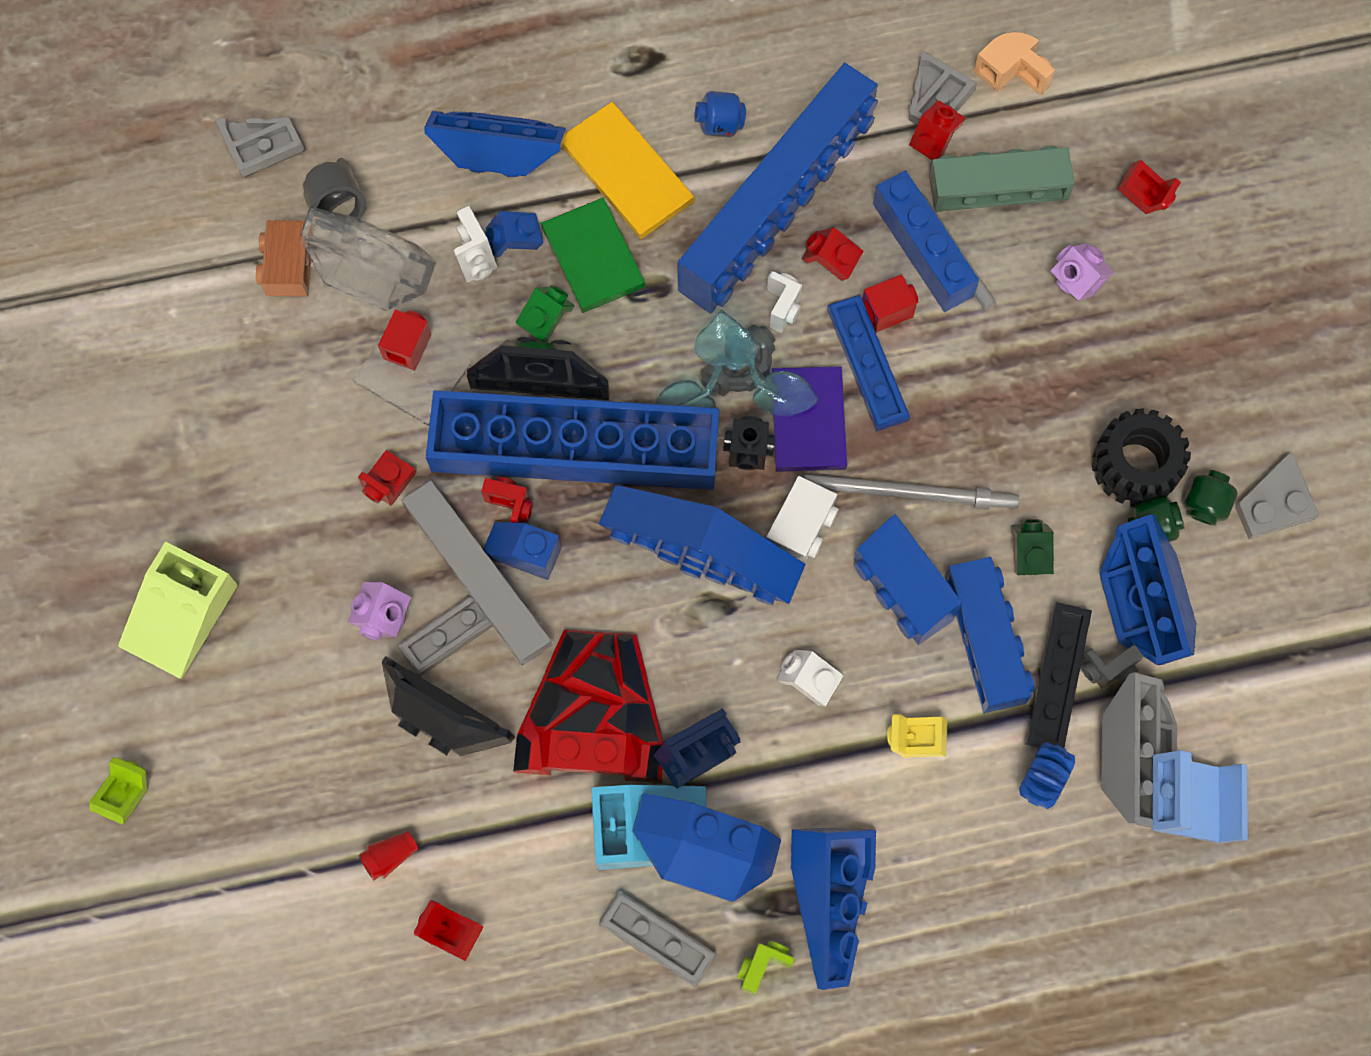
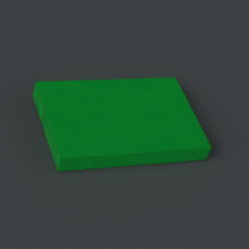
(593, 255)

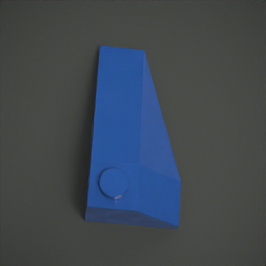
(830, 884)

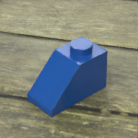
(523, 548)

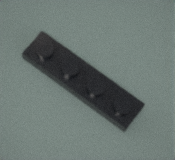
(1058, 675)

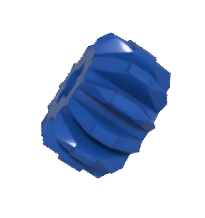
(1047, 775)

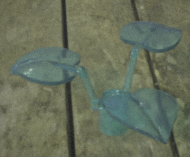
(731, 345)

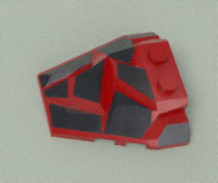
(592, 711)

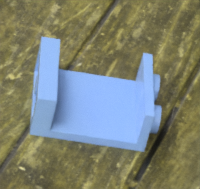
(1199, 798)

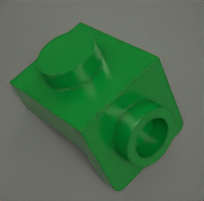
(544, 311)

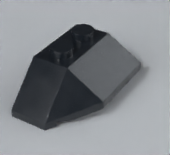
(539, 369)
(439, 715)

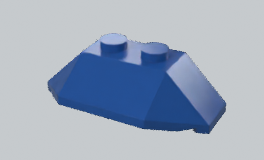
(494, 141)
(1148, 593)
(704, 847)

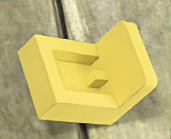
(918, 736)

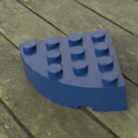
(702, 542)

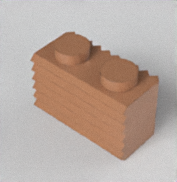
(285, 261)

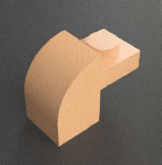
(1012, 56)

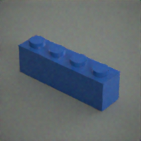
(925, 241)
(988, 635)

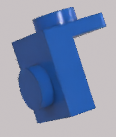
(513, 231)

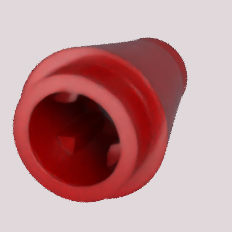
(386, 855)

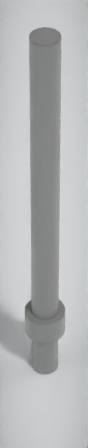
(981, 497)

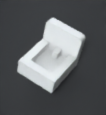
(787, 306)
(810, 676)

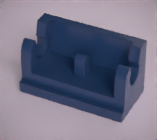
(698, 748)

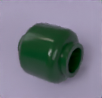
(1210, 498)
(1166, 513)

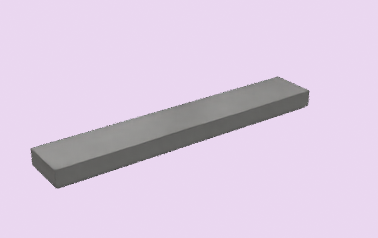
(477, 573)

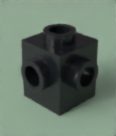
(749, 443)

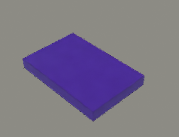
(816, 436)

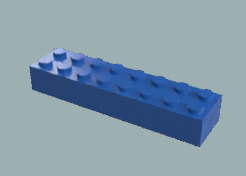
(777, 189)
(573, 440)

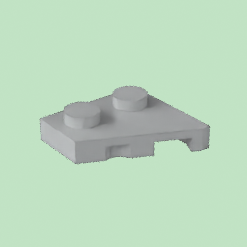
(938, 83)

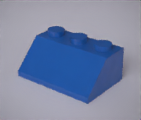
(906, 581)

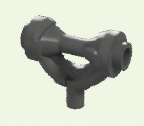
(729, 380)

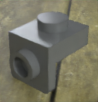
(1118, 668)

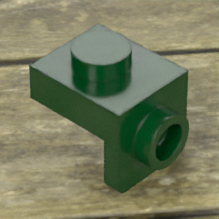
(1033, 547)

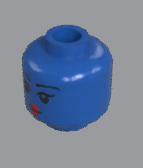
(720, 114)

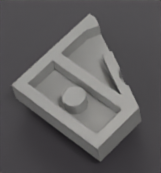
(260, 142)
(1277, 501)

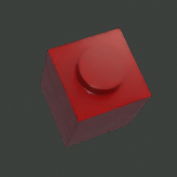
(890, 302)
(405, 339)

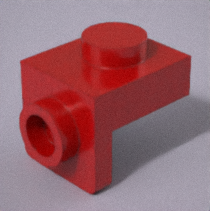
(936, 130)
(1147, 188)
(833, 252)
(507, 494)
(447, 930)

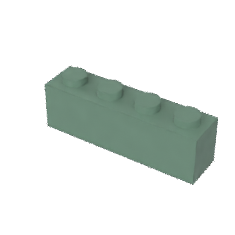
(1001, 179)

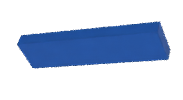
(868, 363)

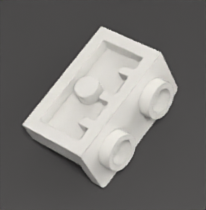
(475, 252)

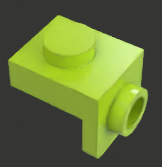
(120, 791)
(753, 969)

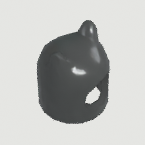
(332, 185)

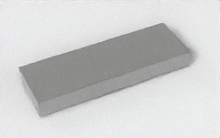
(445, 636)
(657, 939)

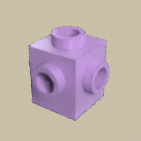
(1081, 270)
(378, 610)

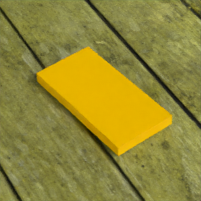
(626, 170)

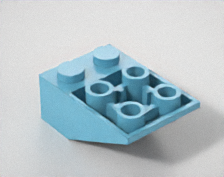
(614, 819)

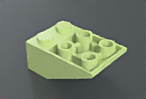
(175, 610)

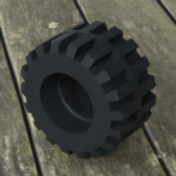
(1149, 432)

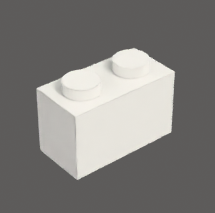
(803, 519)

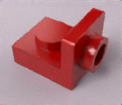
(386, 479)

